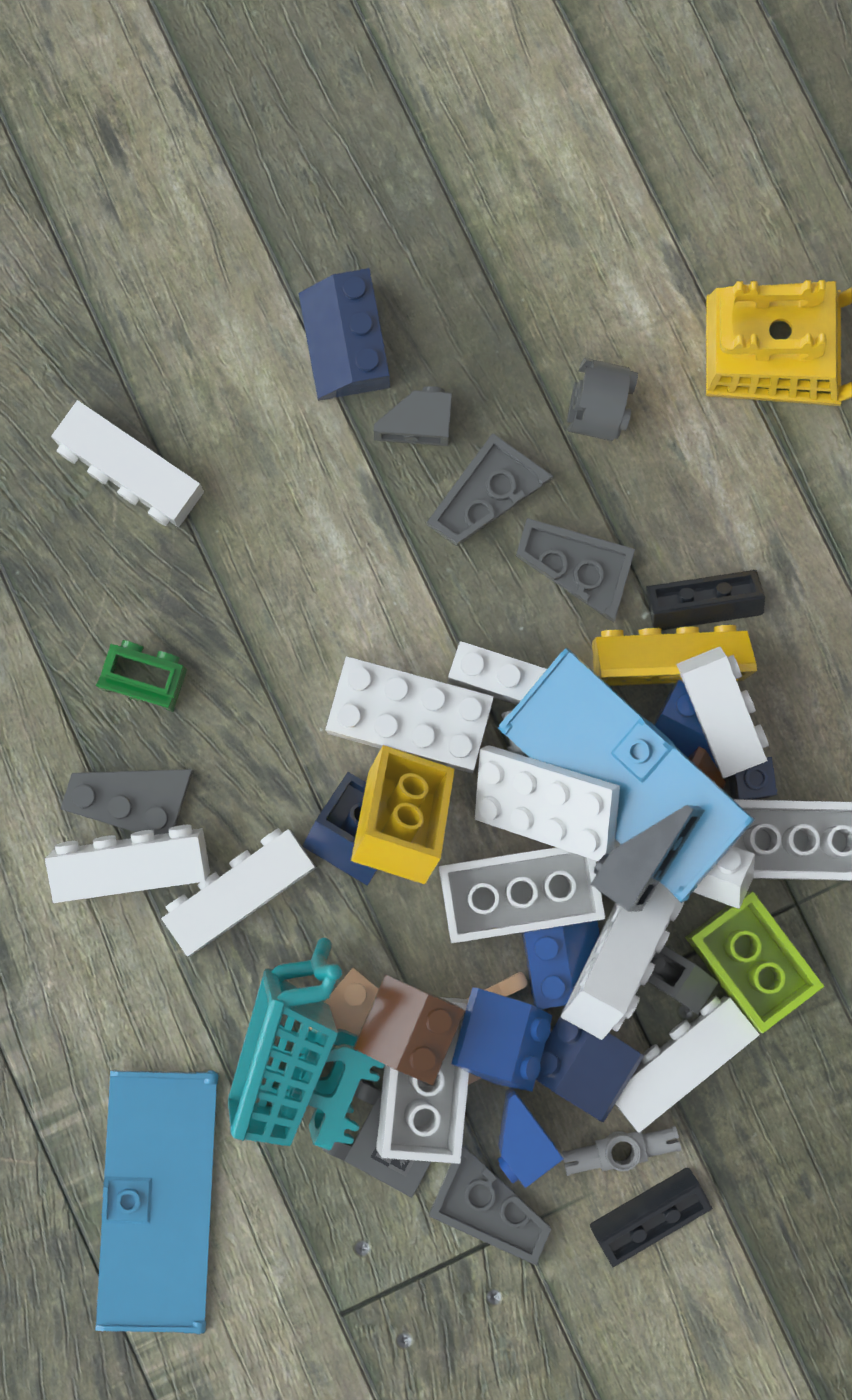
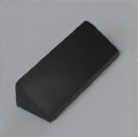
(705, 600)
(650, 1216)

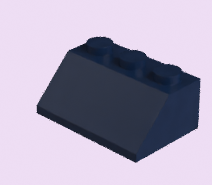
(344, 335)

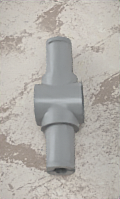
(641, 1145)

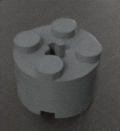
(600, 400)

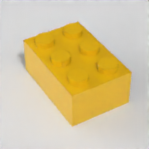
(403, 815)

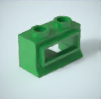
(138, 690)

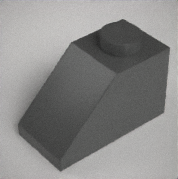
(417, 419)
(681, 979)

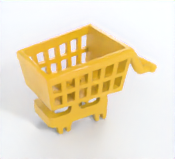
(747, 355)

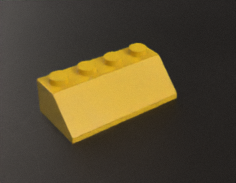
(654, 656)

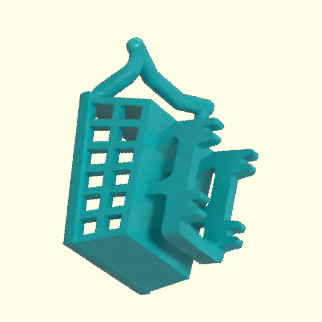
(305, 1087)

